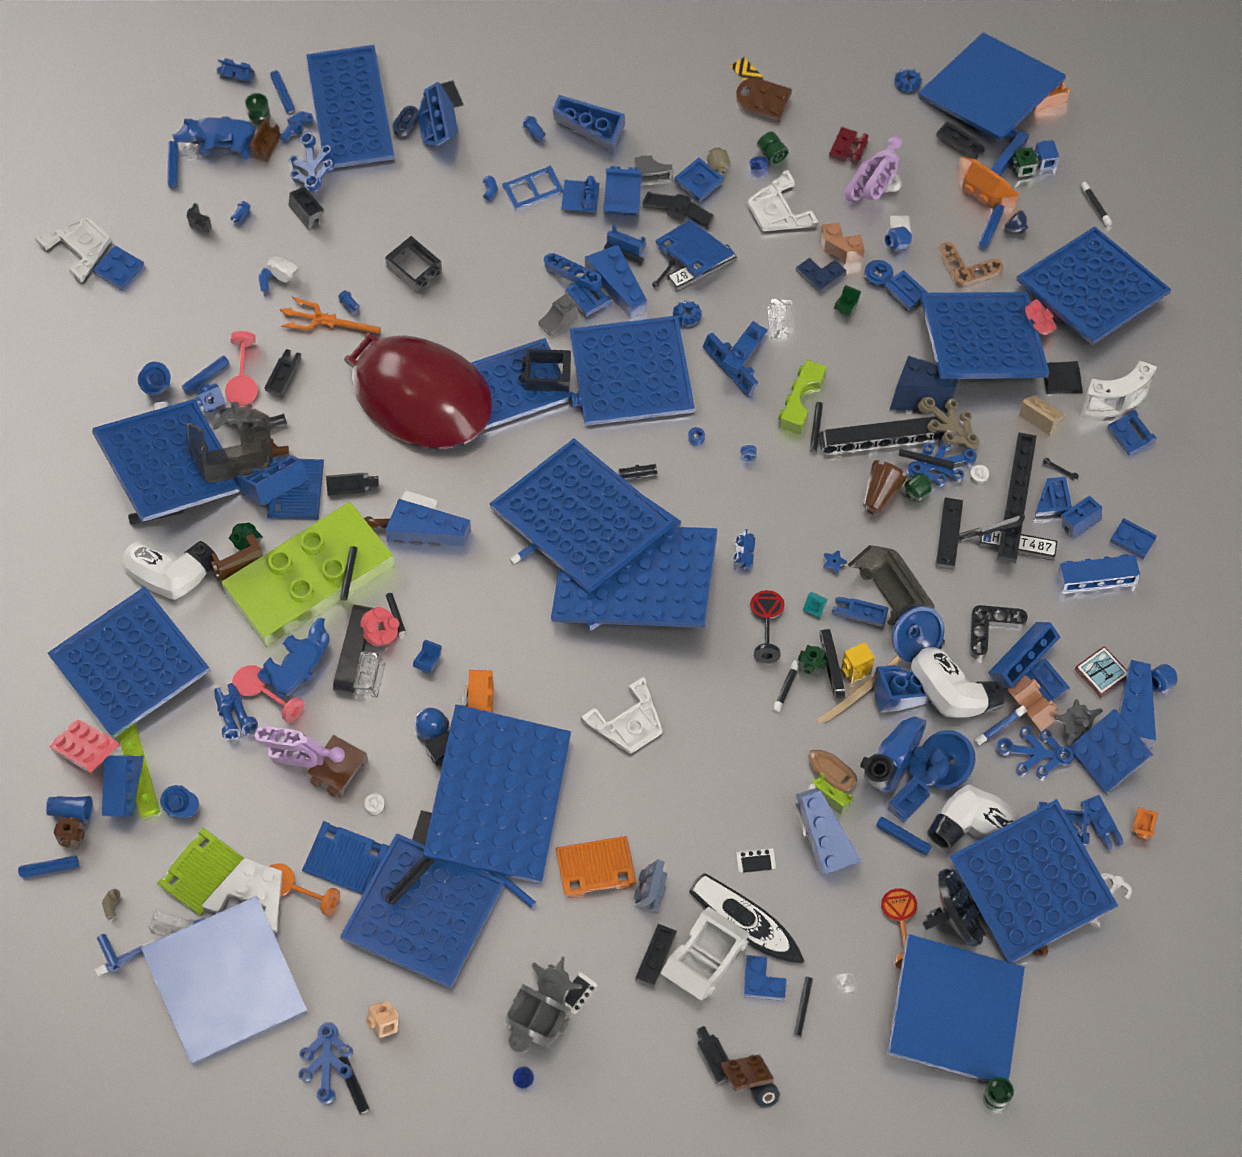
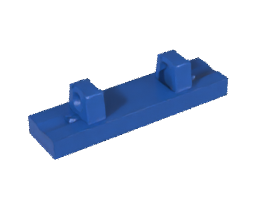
(744, 347)
(718, 352)

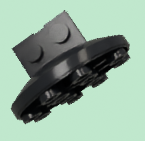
(956, 909)

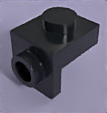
(197, 220)

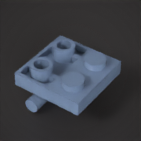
(651, 886)

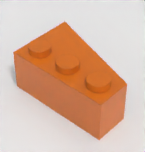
(480, 690)

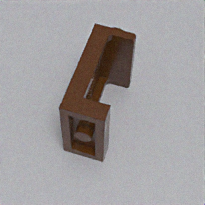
(237, 561)
(336, 776)

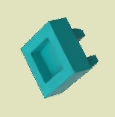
(815, 604)

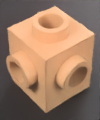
(382, 1019)

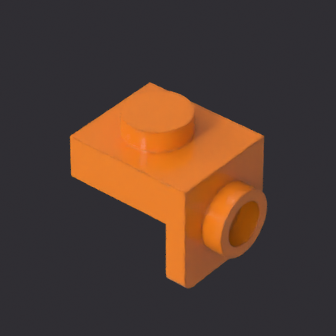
(1144, 823)

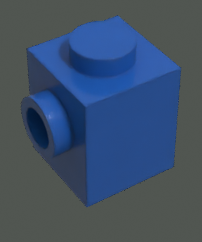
(1047, 154)

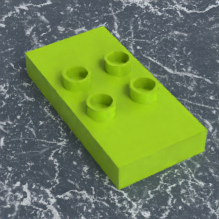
(306, 574)

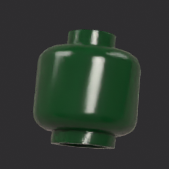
(918, 487)

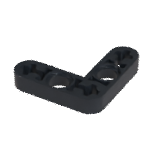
(984, 623)

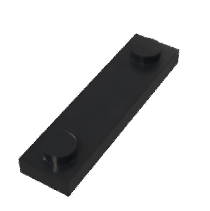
(949, 533)

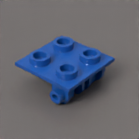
(580, 195)

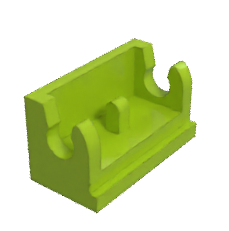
(836, 799)

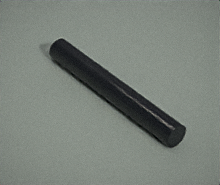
(816, 427)
(927, 459)
(348, 573)
(802, 1007)

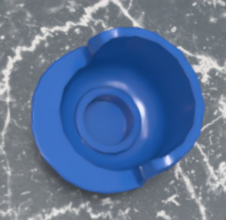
(154, 378)
(430, 724)

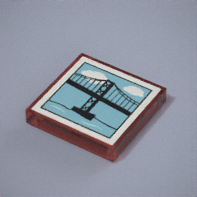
(1102, 671)

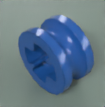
(576, 399)
(691, 438)
(748, 453)

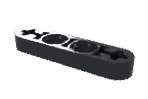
(832, 664)

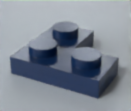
(820, 278)

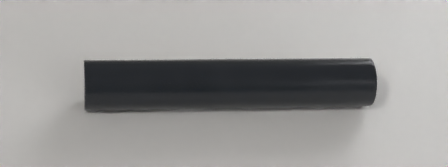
(628, 255)
(395, 612)

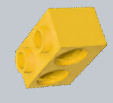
(857, 662)

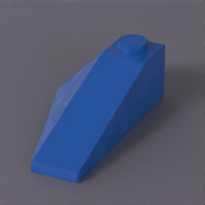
(898, 689)

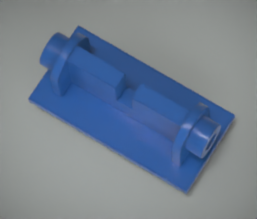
(242, 70)
(745, 543)

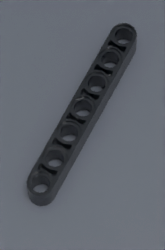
(878, 435)

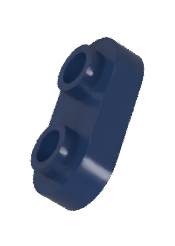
(404, 122)

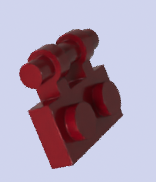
(843, 145)

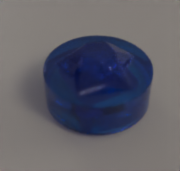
(758, 162)
(523, 1077)

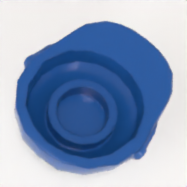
(179, 802)

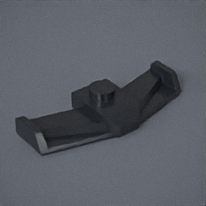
(679, 207)

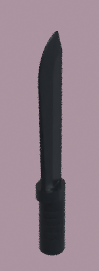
(1006, 524)

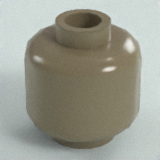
(718, 160)

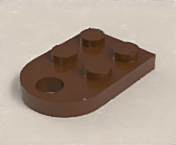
(764, 98)

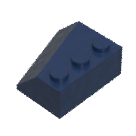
(922, 380)

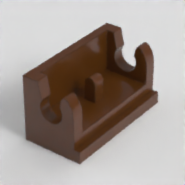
(265, 141)

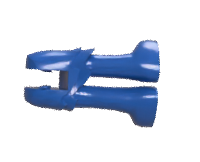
(225, 706)

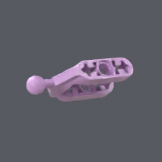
(881, 164)
(303, 746)

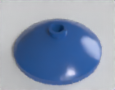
(926, 632)
(956, 748)

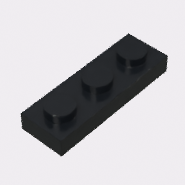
(656, 955)

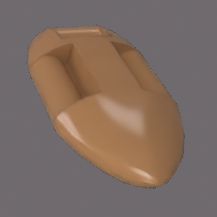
(833, 768)

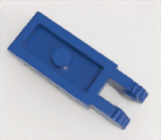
(861, 611)
(1102, 822)

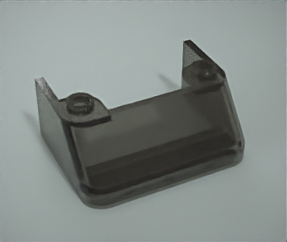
(235, 460)
(892, 578)

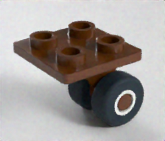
(753, 1074)

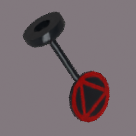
(767, 606)

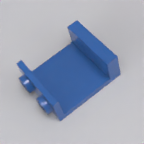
(622, 191)

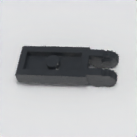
(960, 140)
(282, 373)

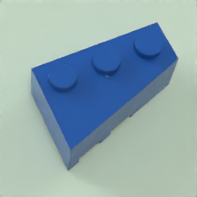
(273, 481)

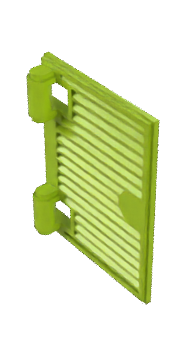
(200, 870)

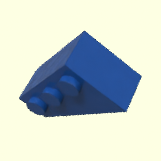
(120, 784)

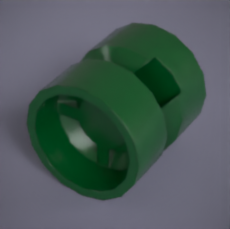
(257, 108)
(773, 148)
(998, 1094)

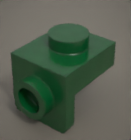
(848, 300)

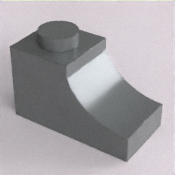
(652, 170)
(560, 314)

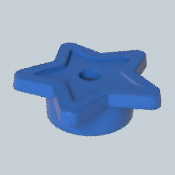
(830, 564)

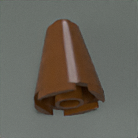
(882, 486)

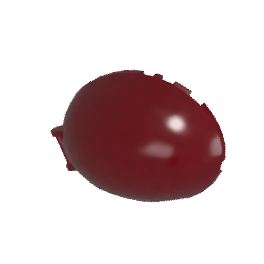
(420, 390)

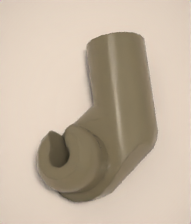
(109, 902)

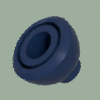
(1017, 223)

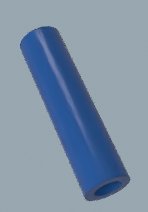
(108, 952)

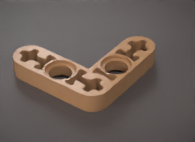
(967, 272)

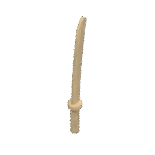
(855, 696)

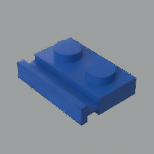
(905, 290)
(1133, 538)
(1050, 681)

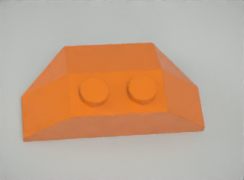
(985, 184)

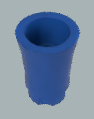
(67, 807)

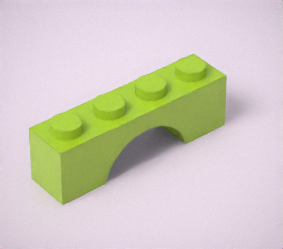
(810, 379)

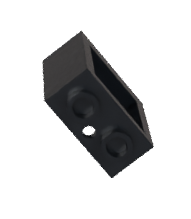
(402, 252)
(547, 356)

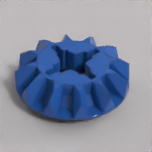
(902, 83)
(881, 266)
(686, 319)

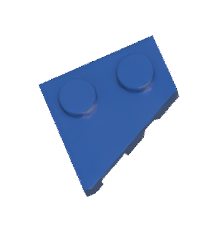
(1054, 498)

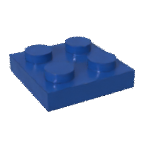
(699, 179)
(118, 267)

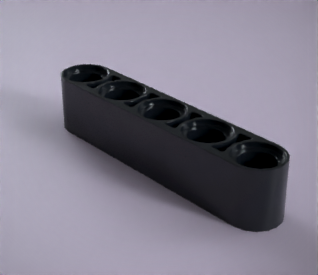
(351, 651)

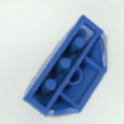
(436, 116)

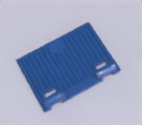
(693, 246)
(301, 501)
(344, 858)

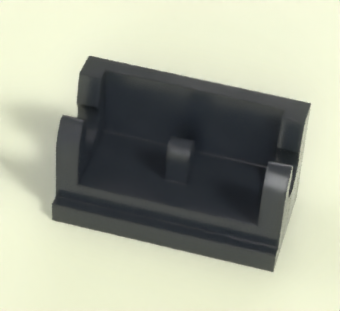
(305, 207)
(436, 748)

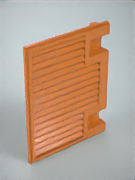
(595, 865)

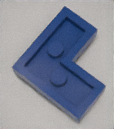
(759, 985)

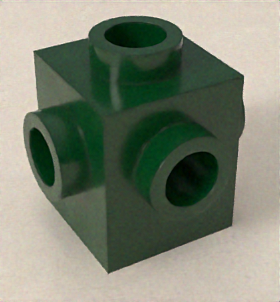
(1025, 162)
(240, 532)
(812, 660)

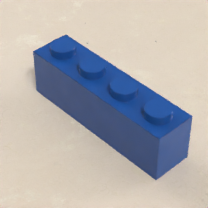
(1098, 573)
(1024, 654)

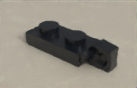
(350, 483)
(712, 1053)

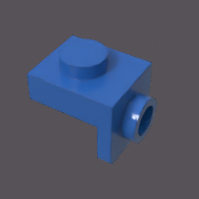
(428, 656)

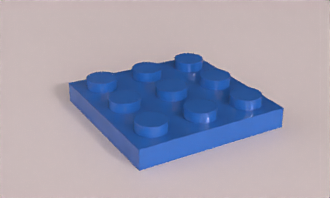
(1111, 751)

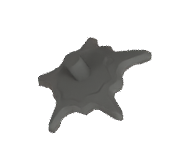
(234, 415)
(1077, 720)
(554, 981)

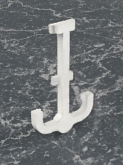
(1117, 881)

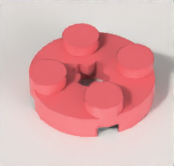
(1041, 316)
(386, 620)

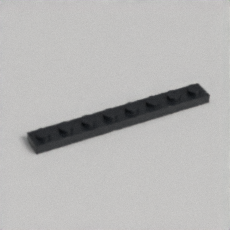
(1017, 495)

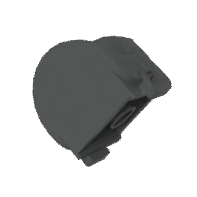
(535, 1019)

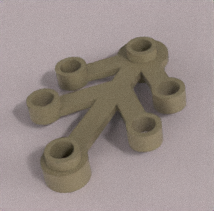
(966, 437)

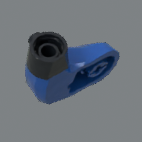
(893, 756)

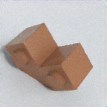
(847, 249)
(1039, 709)

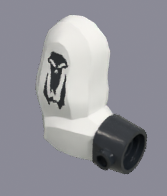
(165, 572)
(950, 687)
(970, 812)

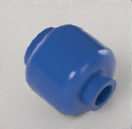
(898, 238)
(1163, 678)

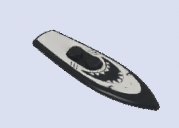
(765, 931)

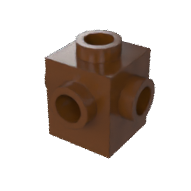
(69, 832)

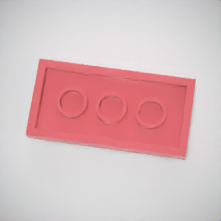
(84, 745)

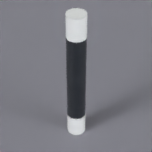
(1100, 210)
(786, 687)

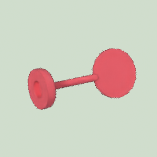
(241, 388)
(249, 685)

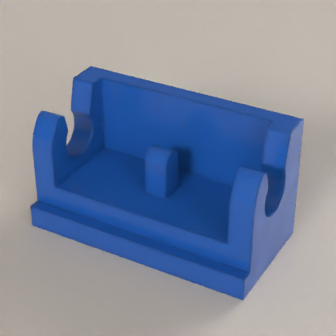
(626, 242)
(1082, 516)
(909, 799)

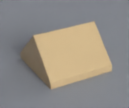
(1041, 414)

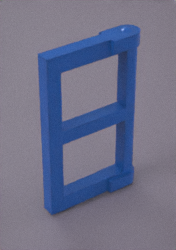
(528, 178)

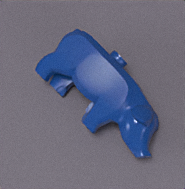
(218, 132)
(298, 663)

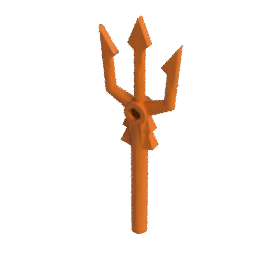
(324, 319)

